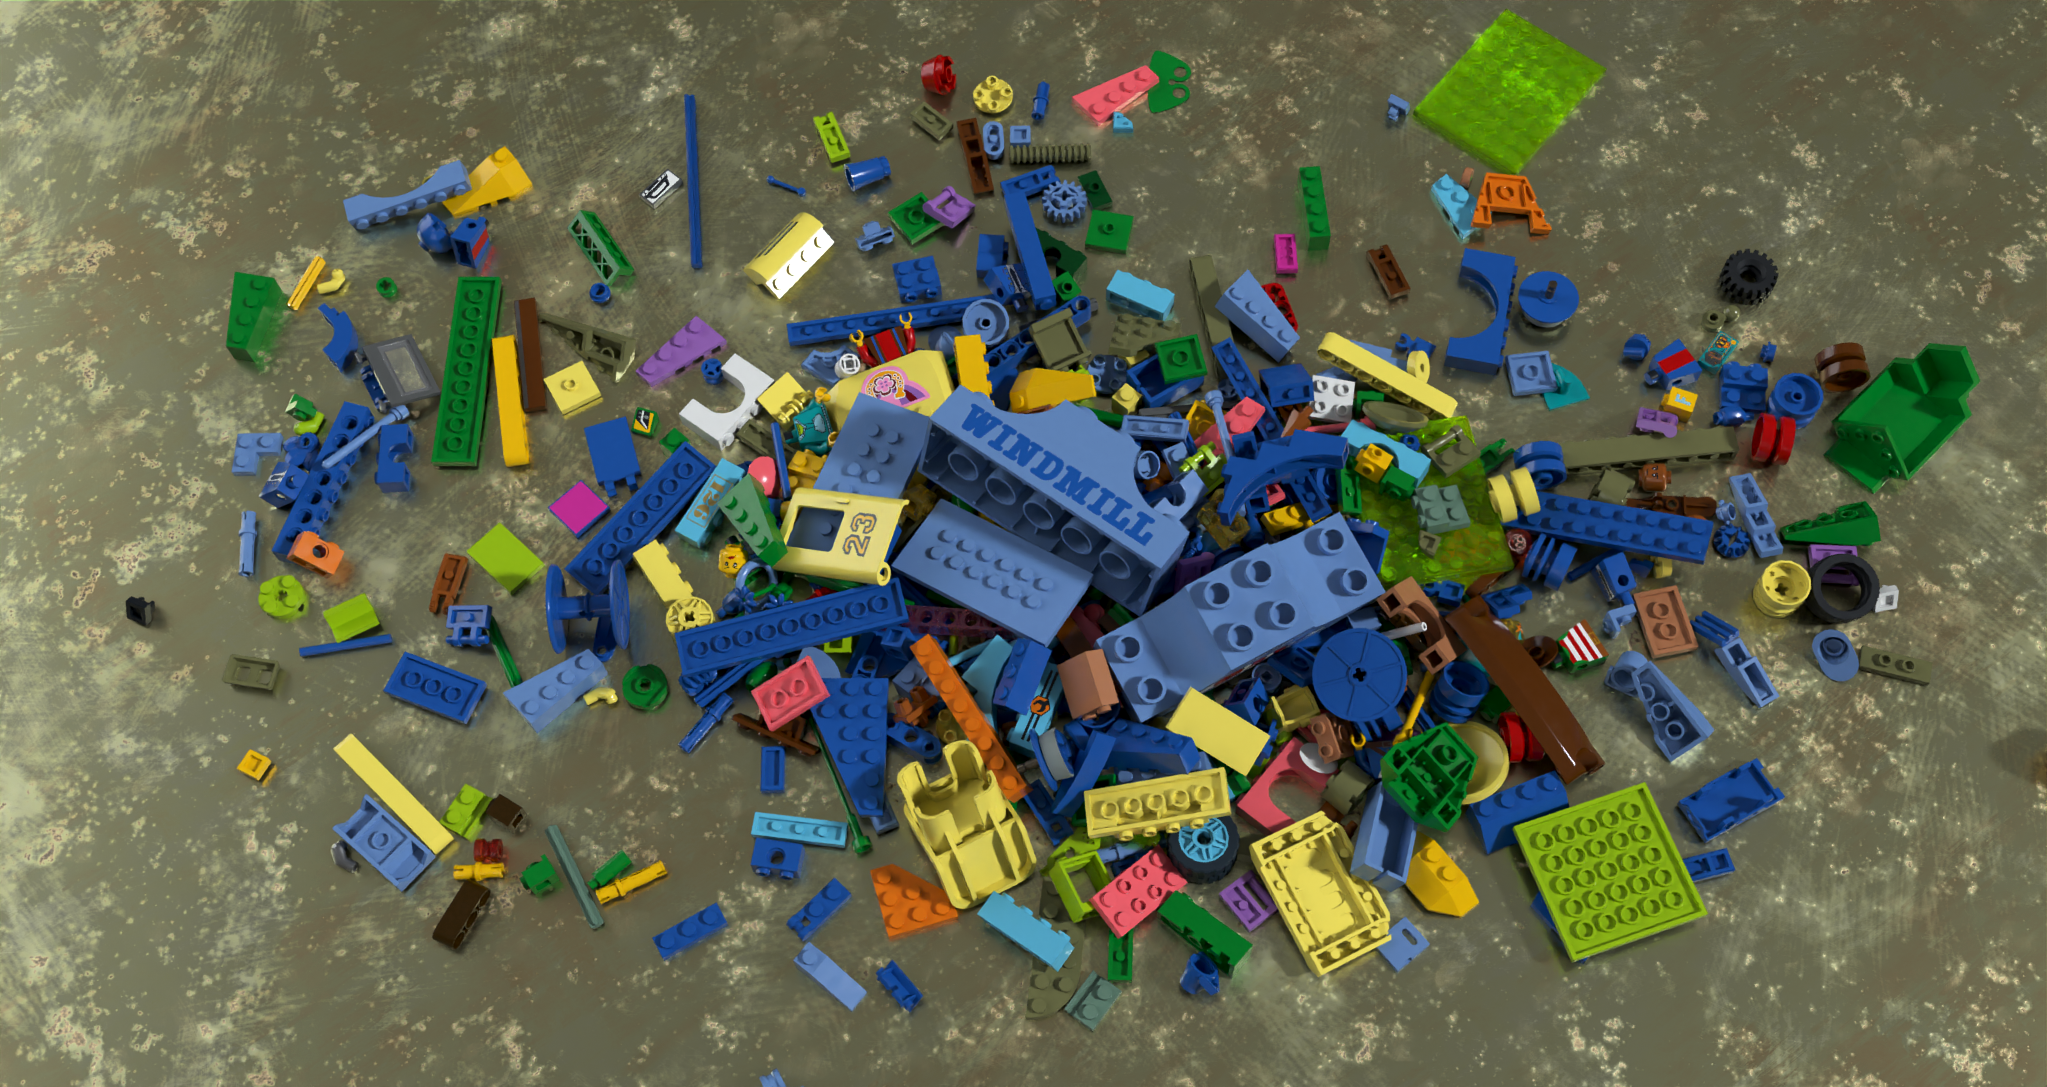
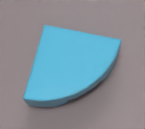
(1121, 123)

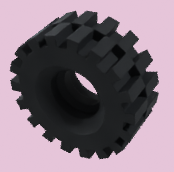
(1750, 264)

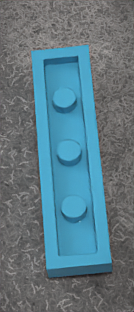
(799, 830)

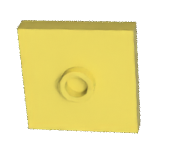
(572, 387)

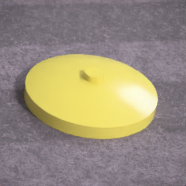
(1491, 763)

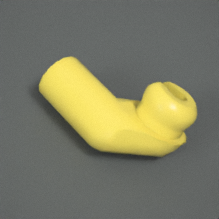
(334, 284)
(601, 693)

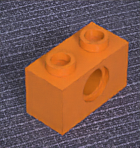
(302, 554)

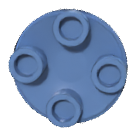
(1108, 373)

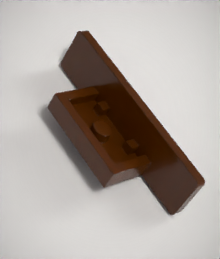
(787, 735)

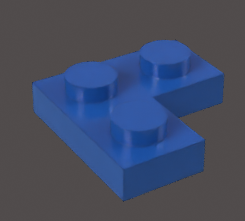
(1506, 601)

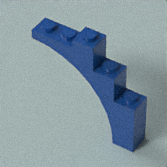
(1273, 461)

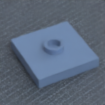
(1531, 373)

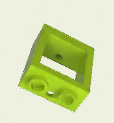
(1097, 873)

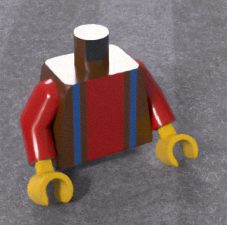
(886, 345)

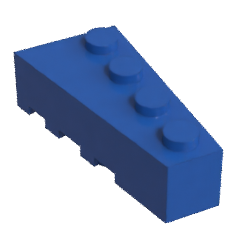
(1150, 749)

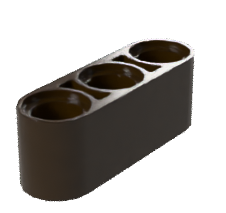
(461, 914)

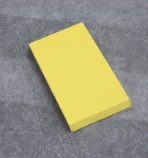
(1218, 731)

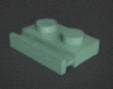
(1092, 1001)

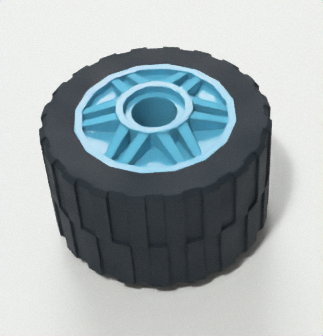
(1208, 861)

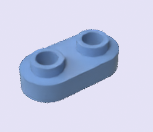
(993, 142)

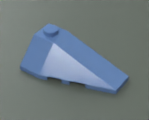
(1673, 717)

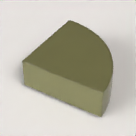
(1428, 543)

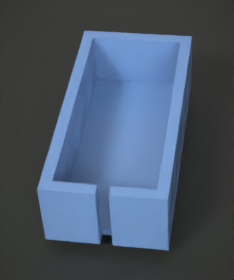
(1384, 841)

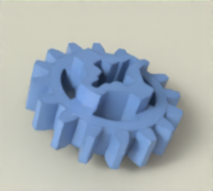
(1064, 201)

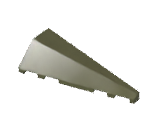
(606, 349)

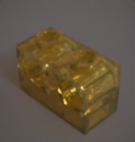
(1221, 533)

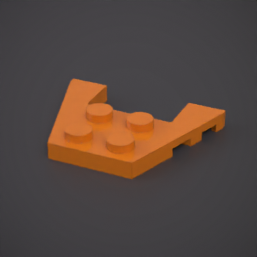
(1508, 195)

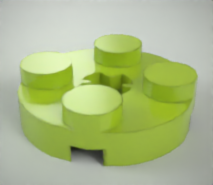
(273, 588)

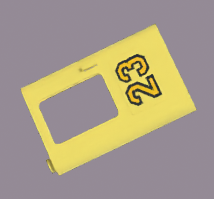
(860, 542)

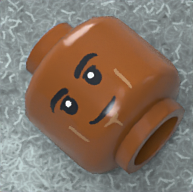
(1654, 477)

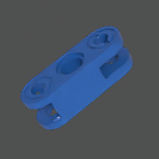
(920, 747)

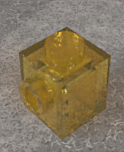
(920, 502)

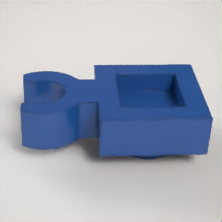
(1417, 345)
(1447, 592)

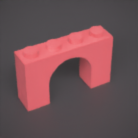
(1257, 806)

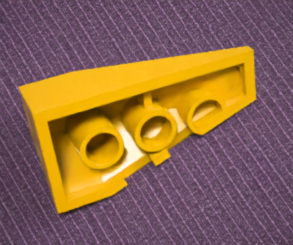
(492, 180)
(1046, 386)

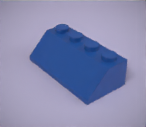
(1499, 813)

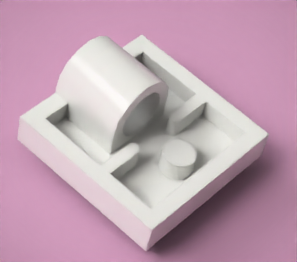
(1332, 400)

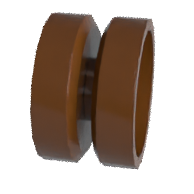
(1842, 367)

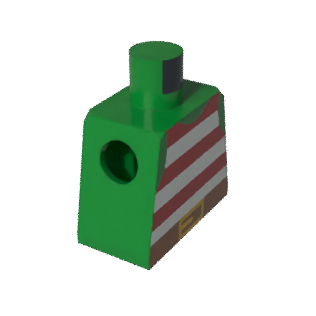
(1579, 649)

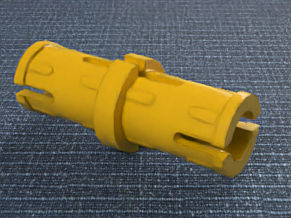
(478, 871)

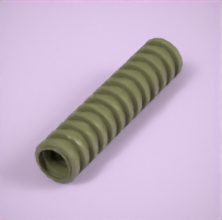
(1050, 153)

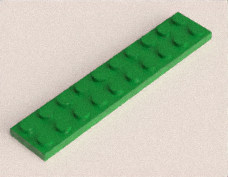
(466, 372)

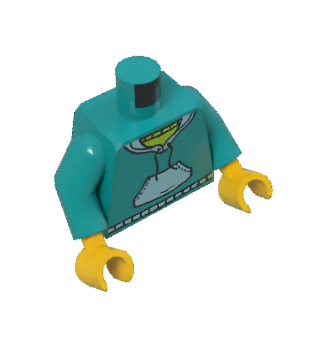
(813, 426)

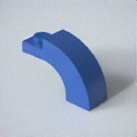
(345, 339)

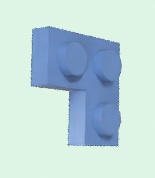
(250, 447)

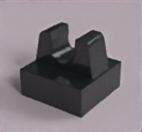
(139, 610)

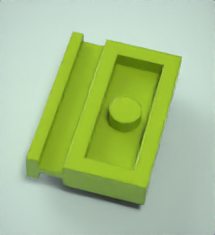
(466, 812)

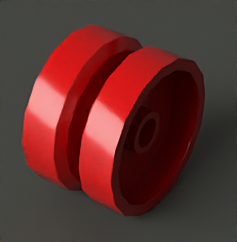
(1773, 439)
(1518, 738)

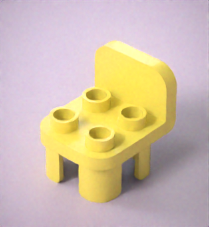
(967, 827)

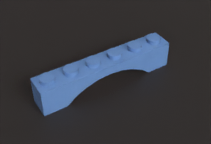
(445, 183)

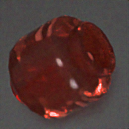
(1515, 534)

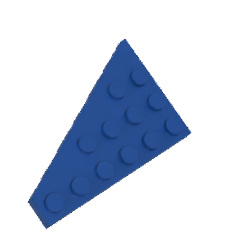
(856, 735)

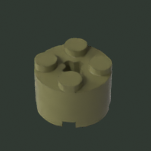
(1611, 487)
(1347, 788)

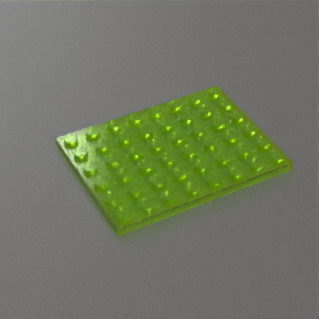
(1509, 92)
(1462, 551)

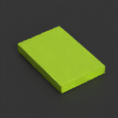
(505, 558)

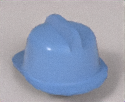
(943, 340)
(1835, 655)

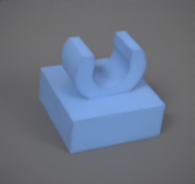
(1397, 106)

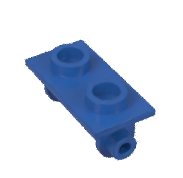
(902, 988)

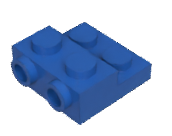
(917, 279)
(1743, 387)

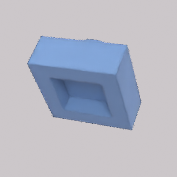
(1020, 136)

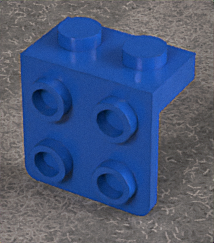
(1371, 540)

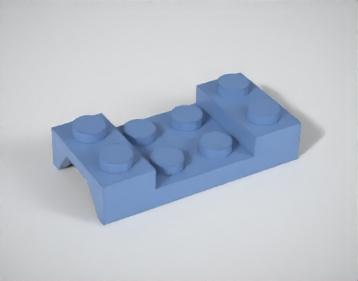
(385, 843)

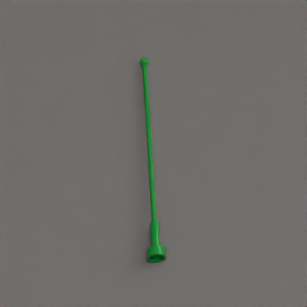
(861, 842)

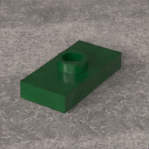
(1095, 190)

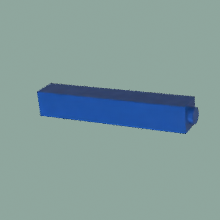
(1030, 251)

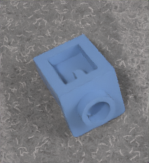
(1617, 618)

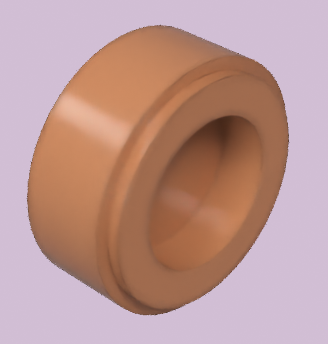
(1467, 177)

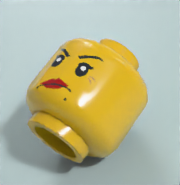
(732, 559)

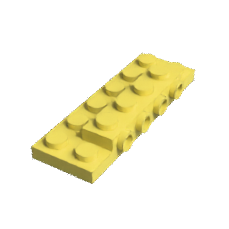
(1157, 805)

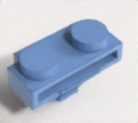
(874, 234)

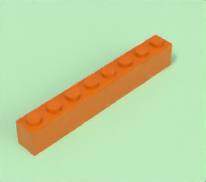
(971, 718)

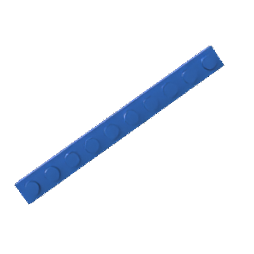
(879, 321)
(1268, 424)

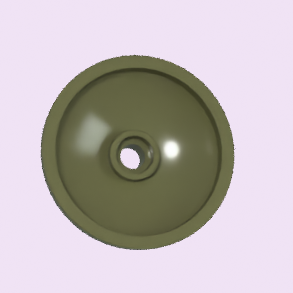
(1394, 417)

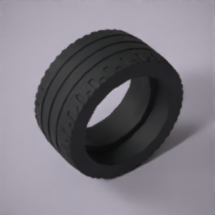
(1868, 583)

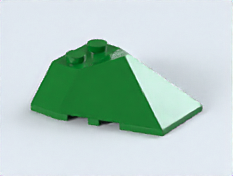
(1430, 775)

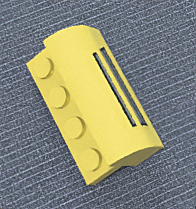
(789, 254)

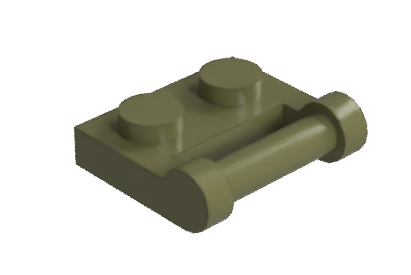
(1454, 457)

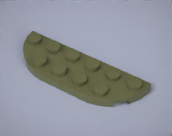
(1048, 988)

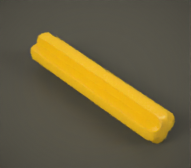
(305, 283)

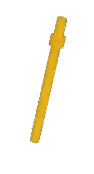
(1415, 708)

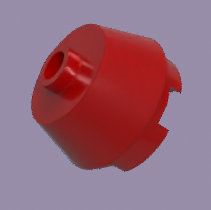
(937, 75)

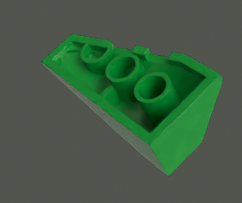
(1850, 525)

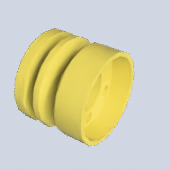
(1787, 579)
(688, 614)

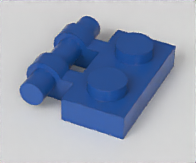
(468, 617)

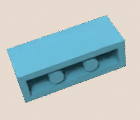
(1139, 296)

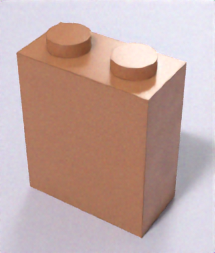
(1088, 684)

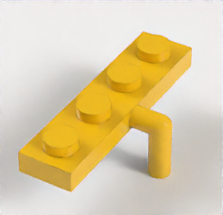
(1289, 518)

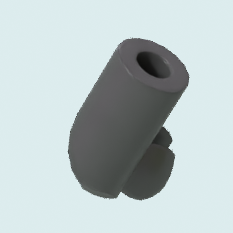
(340, 859)

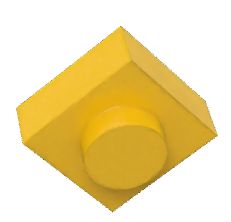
(254, 765)

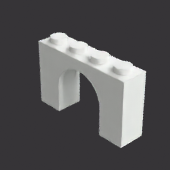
(721, 428)

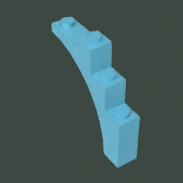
(986, 676)

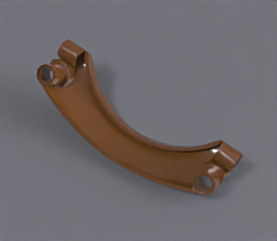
(1526, 689)

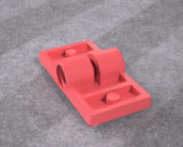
(1137, 891)

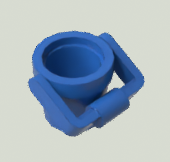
(1200, 974)

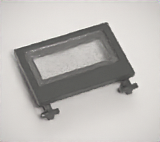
(399, 371)

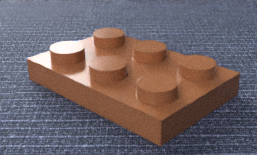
(1664, 622)

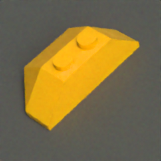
(1438, 880)

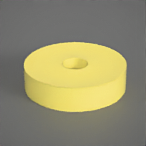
(1418, 365)

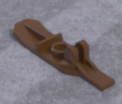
(1683, 505)

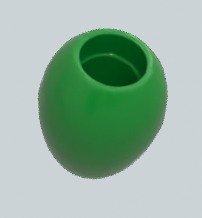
(760, 674)

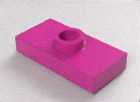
(1285, 253)

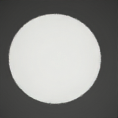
(1313, 760)

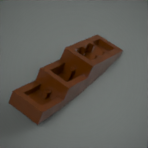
(975, 156)

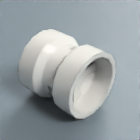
(843, 369)

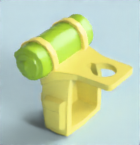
(1291, 711)

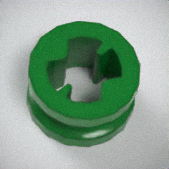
(381, 284)

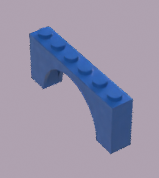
(1494, 275)

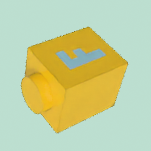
(1680, 403)

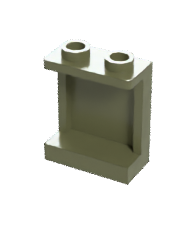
(1059, 341)

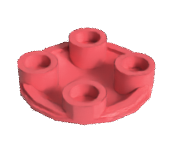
(766, 472)

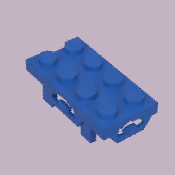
(1730, 800)

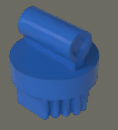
(1637, 347)

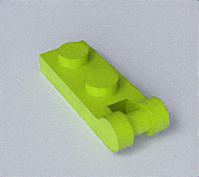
(831, 137)

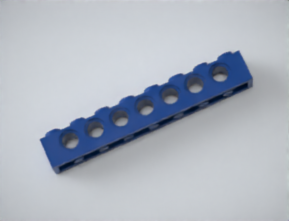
(313, 490)

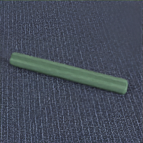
(574, 876)

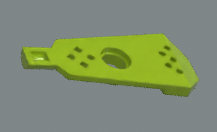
(1073, 843)

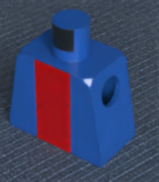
(470, 241)
(1673, 367)

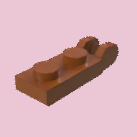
(448, 581)

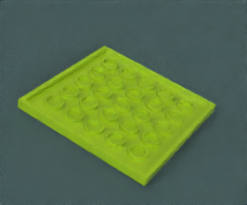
(1609, 872)

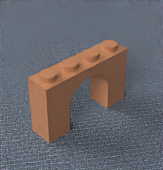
(1441, 641)

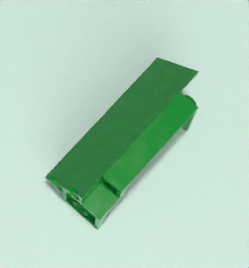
(1904, 415)

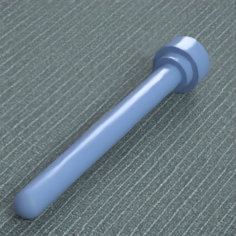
(1215, 401)
(395, 414)

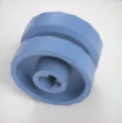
(987, 311)

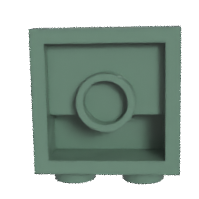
(1440, 509)

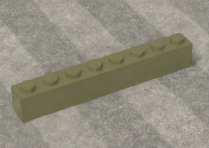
(1634, 451)

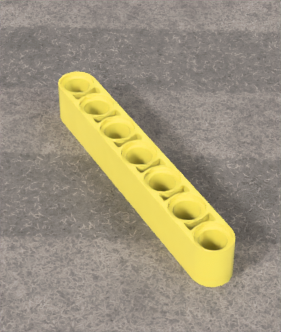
(1386, 377)
(393, 794)

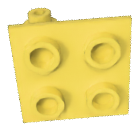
(785, 400)

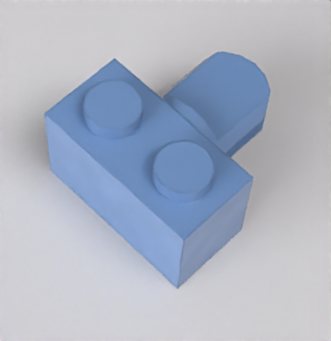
(912, 676)

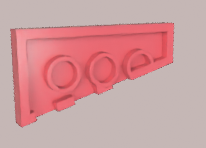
(1115, 94)
(1238, 420)

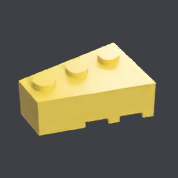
(662, 573)

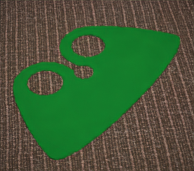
(1161, 95)

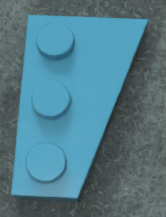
(1457, 203)

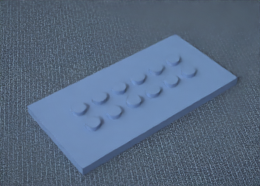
(870, 457)
(993, 573)

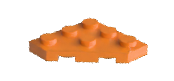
(909, 901)

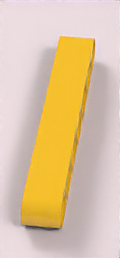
(510, 401)

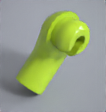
(310, 425)

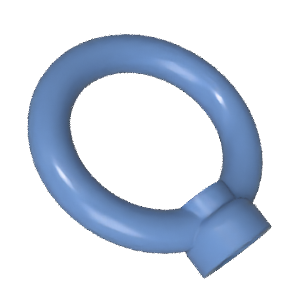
(744, 571)

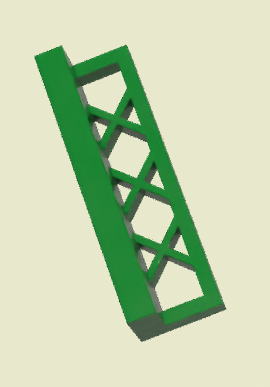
(602, 242)

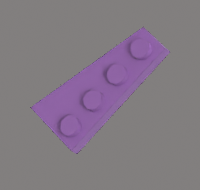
(684, 347)

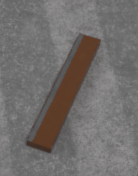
(530, 355)

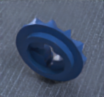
(1738, 548)

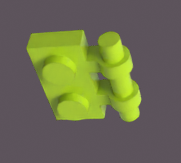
(1211, 472)

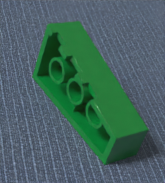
(250, 314)

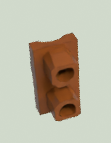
(916, 711)

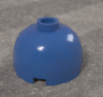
(434, 234)

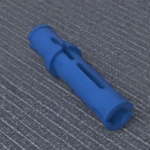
(710, 717)

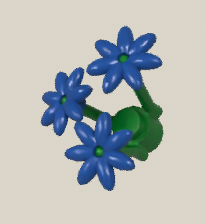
(779, 596)

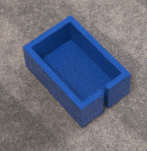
(1149, 382)

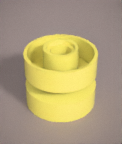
(1506, 497)

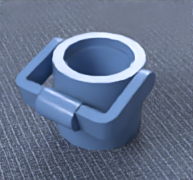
(1621, 672)

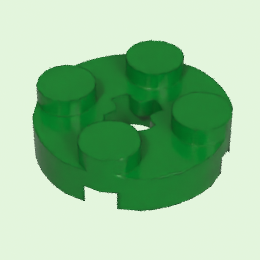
(645, 699)

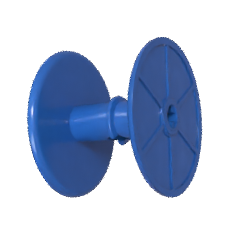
(562, 608)
(1366, 654)

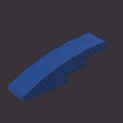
(1086, 772)

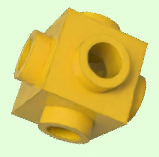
(1372, 462)

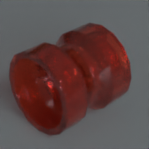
(488, 850)

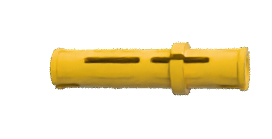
(630, 882)

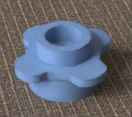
(1725, 512)

